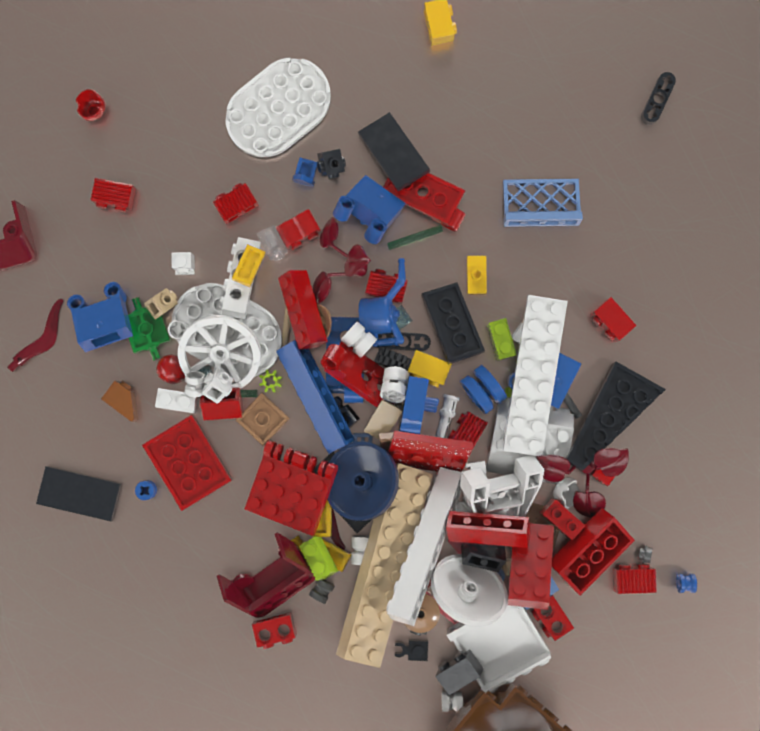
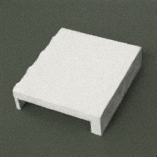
(502, 648)

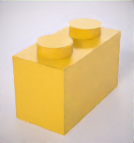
(439, 21)
(429, 368)

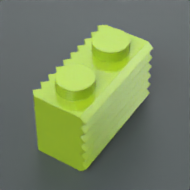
(501, 339)
(318, 558)

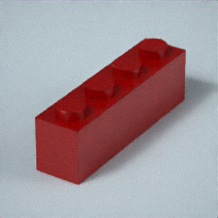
(302, 309)
(488, 529)

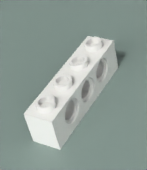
(230, 306)

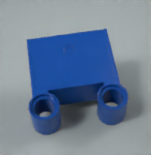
(370, 205)
(103, 321)
(565, 374)
(415, 404)

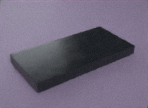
(394, 151)
(453, 323)
(78, 493)

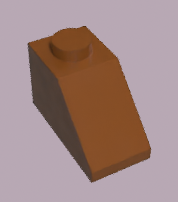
(122, 399)

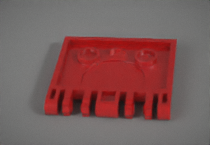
(289, 491)

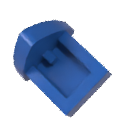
(305, 172)

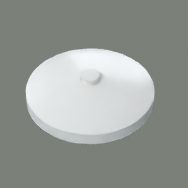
(468, 592)

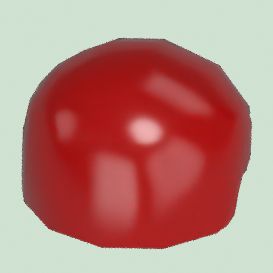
(90, 105)
(170, 369)

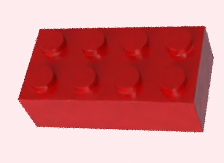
(591, 551)
(532, 570)

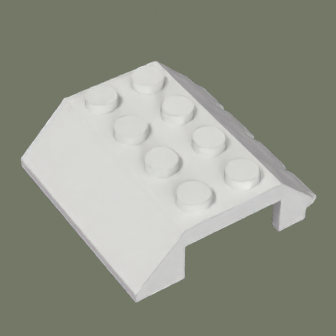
(557, 439)

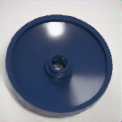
(349, 492)

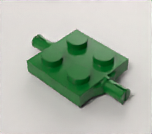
(147, 331)

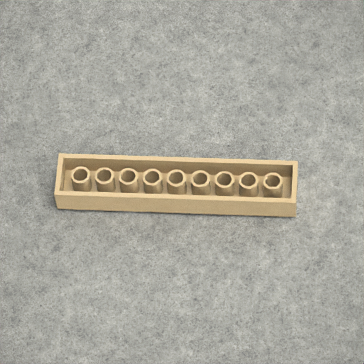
(391, 533)

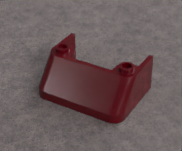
(18, 246)
(270, 586)

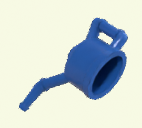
(380, 315)

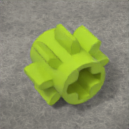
(265, 383)

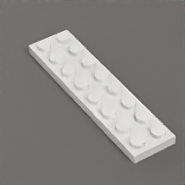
(535, 375)

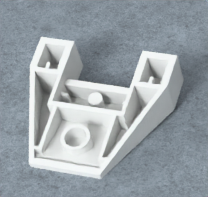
(505, 494)

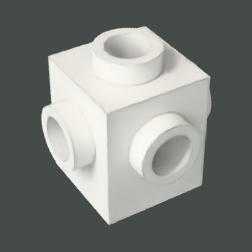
(217, 385)

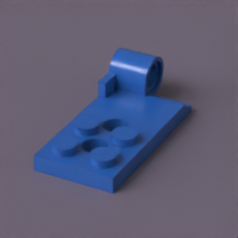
(339, 325)

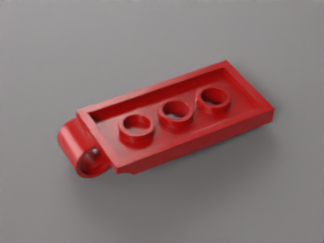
(438, 204)
(347, 368)

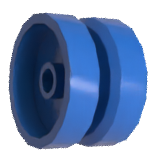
(483, 389)

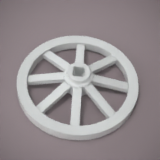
(219, 357)

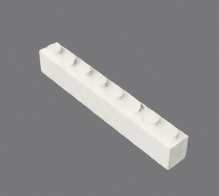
(425, 547)

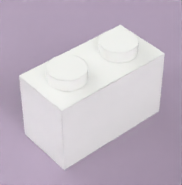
(176, 401)

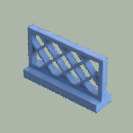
(545, 217)

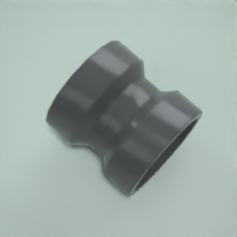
(321, 590)

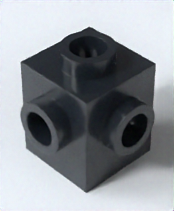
(331, 163)

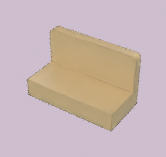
(383, 418)

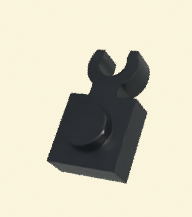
(347, 412)
(416, 650)

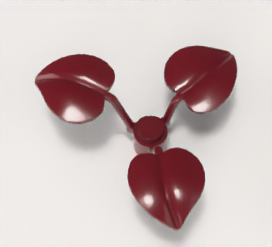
(355, 264)
(609, 460)

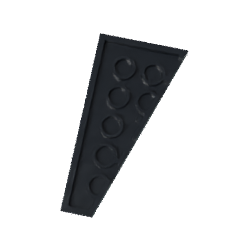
(614, 409)

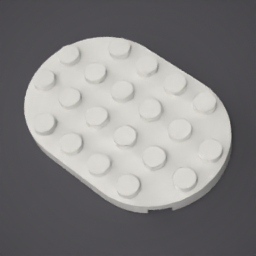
(278, 107)
(204, 302)

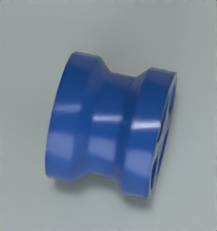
(150, 490)
(686, 583)

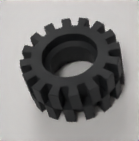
(390, 358)

